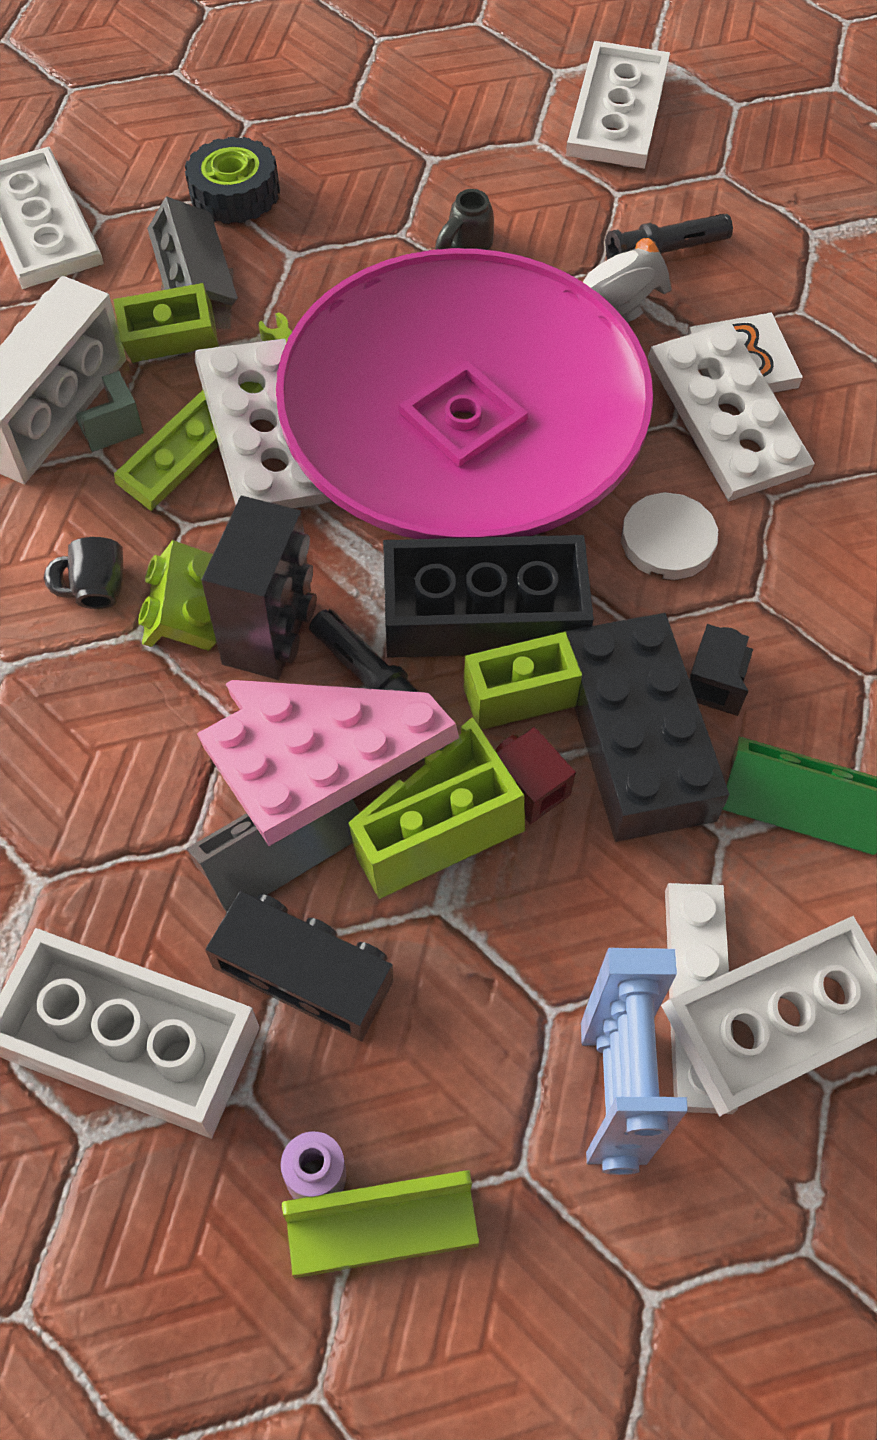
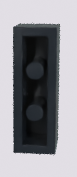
(301, 963)

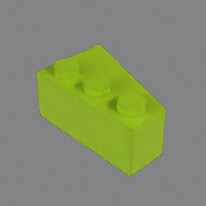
(439, 814)

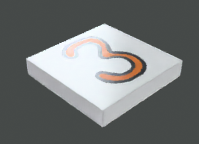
(767, 349)

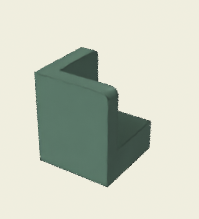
(112, 420)

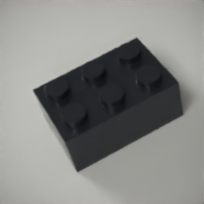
(260, 587)

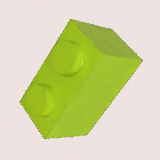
(166, 322)
(521, 680)

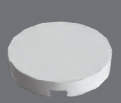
(669, 535)

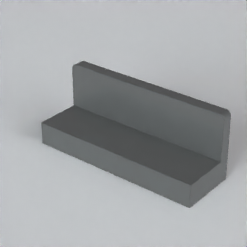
(190, 250)
(241, 860)

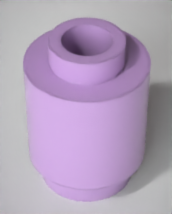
(308, 1148)

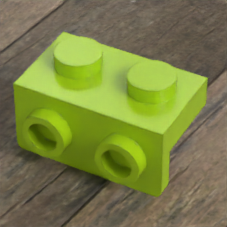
(177, 598)

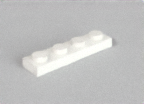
(700, 941)

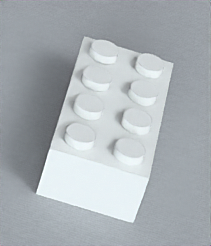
(53, 372)
(124, 1032)

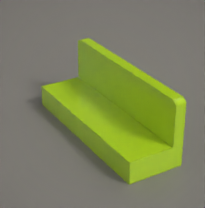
(380, 1224)

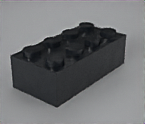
(482, 592)
(645, 729)

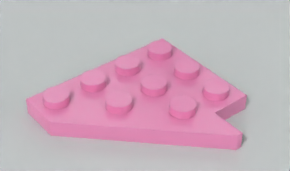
(315, 747)

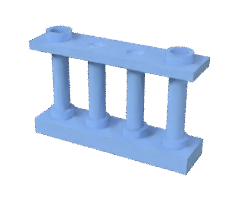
(623, 1029)

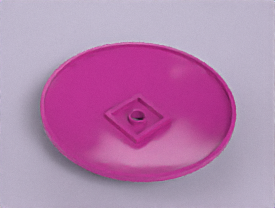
(478, 331)

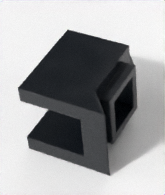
(721, 669)

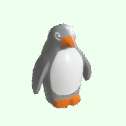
(631, 278)

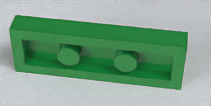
(803, 795)

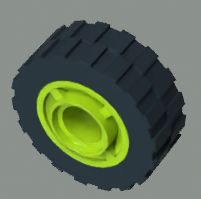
(233, 179)

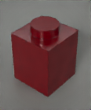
(537, 771)

